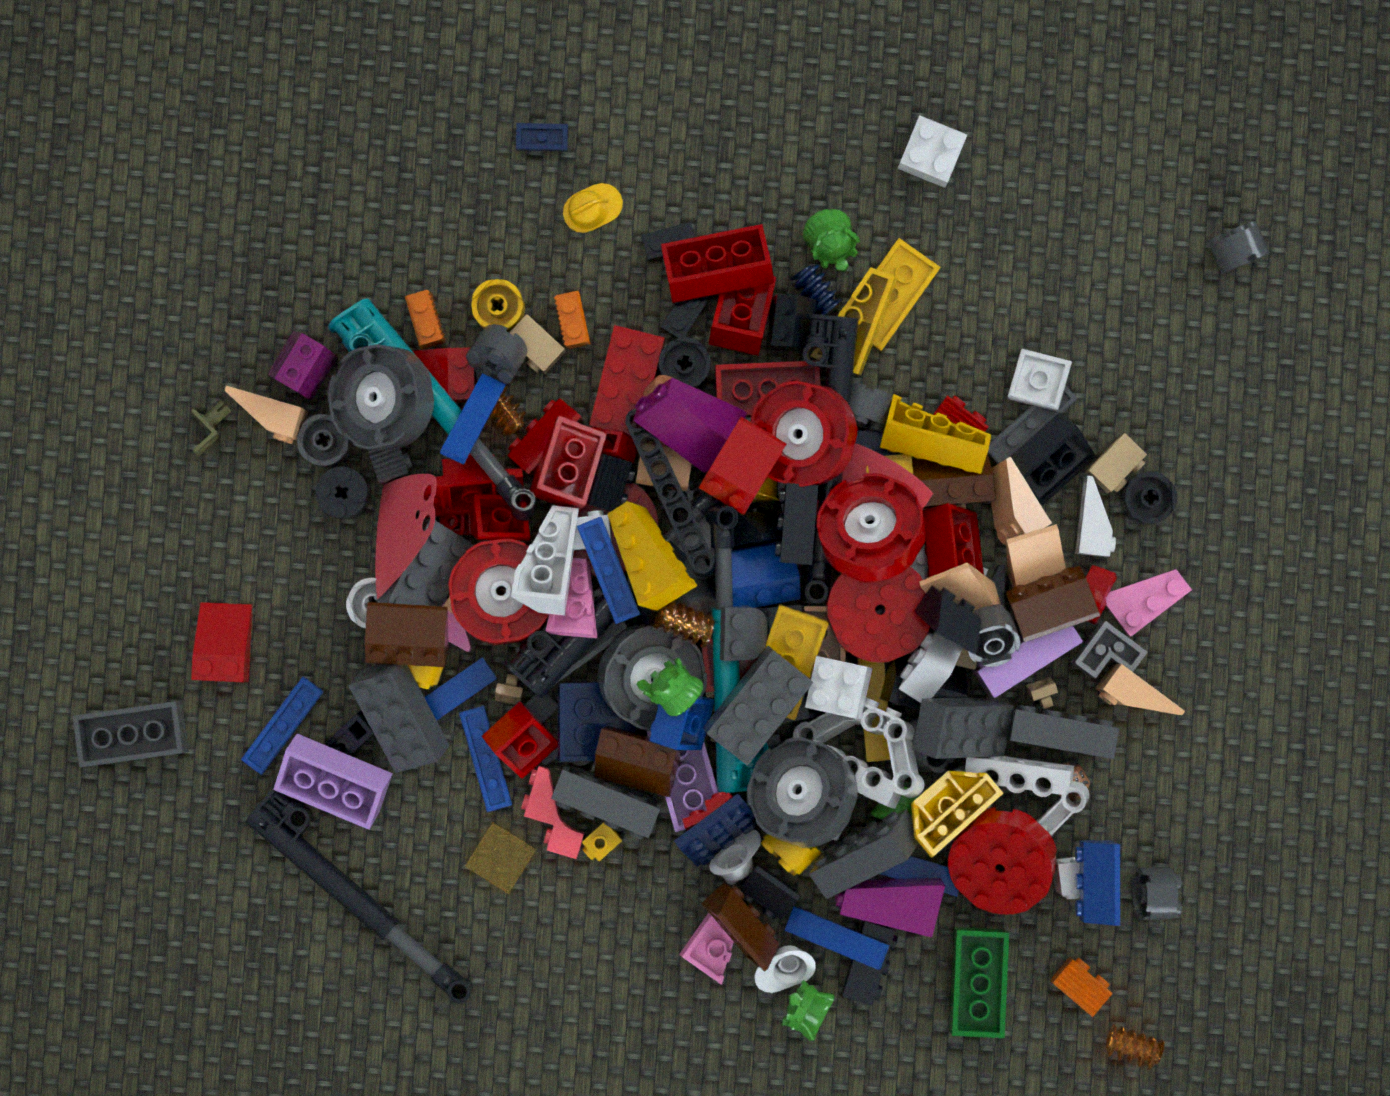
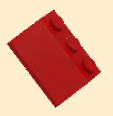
(528, 451)
(951, 538)

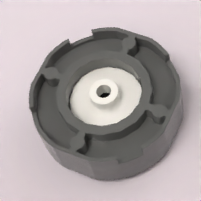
(381, 397)
(634, 657)
(802, 792)

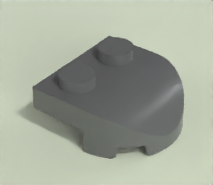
(742, 633)

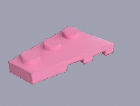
(1145, 600)
(580, 612)
(709, 949)

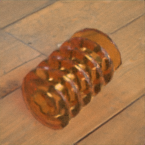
(508, 415)
(687, 621)
(1134, 1046)

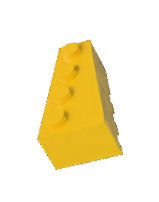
(868, 305)
(934, 437)
(648, 558)

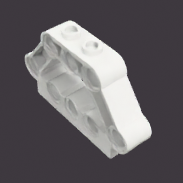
(900, 750)
(1058, 774)

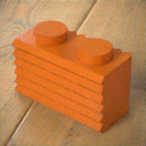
(425, 319)
(572, 320)
(1081, 986)

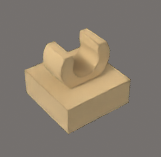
(1042, 690)
(509, 692)

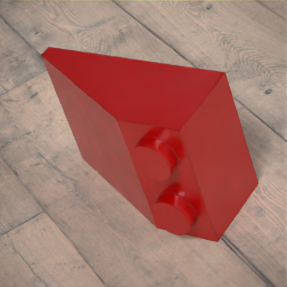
(742, 318)
(450, 370)
(568, 464)
(742, 465)
(222, 642)

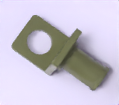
(209, 422)

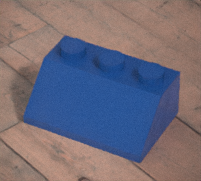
(761, 578)
(1098, 882)

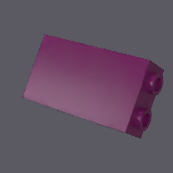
(302, 365)
(688, 421)
(895, 903)

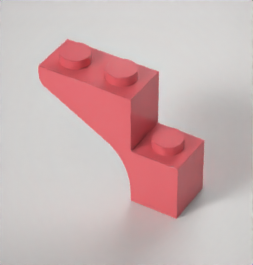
(540, 807)

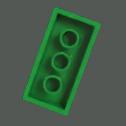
(979, 982)

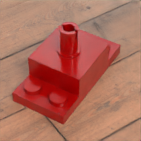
(459, 485)

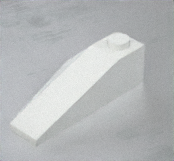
(546, 569)

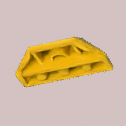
(950, 807)

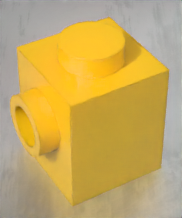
(601, 842)

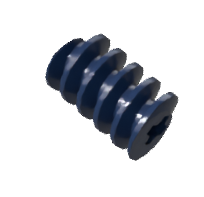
(817, 290)

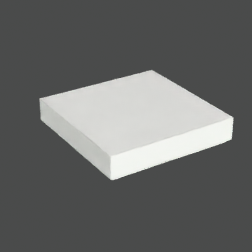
(1039, 380)

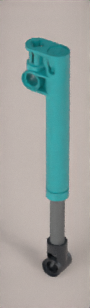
(366, 326)
(730, 771)

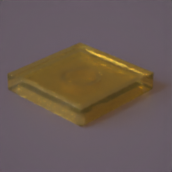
(500, 857)

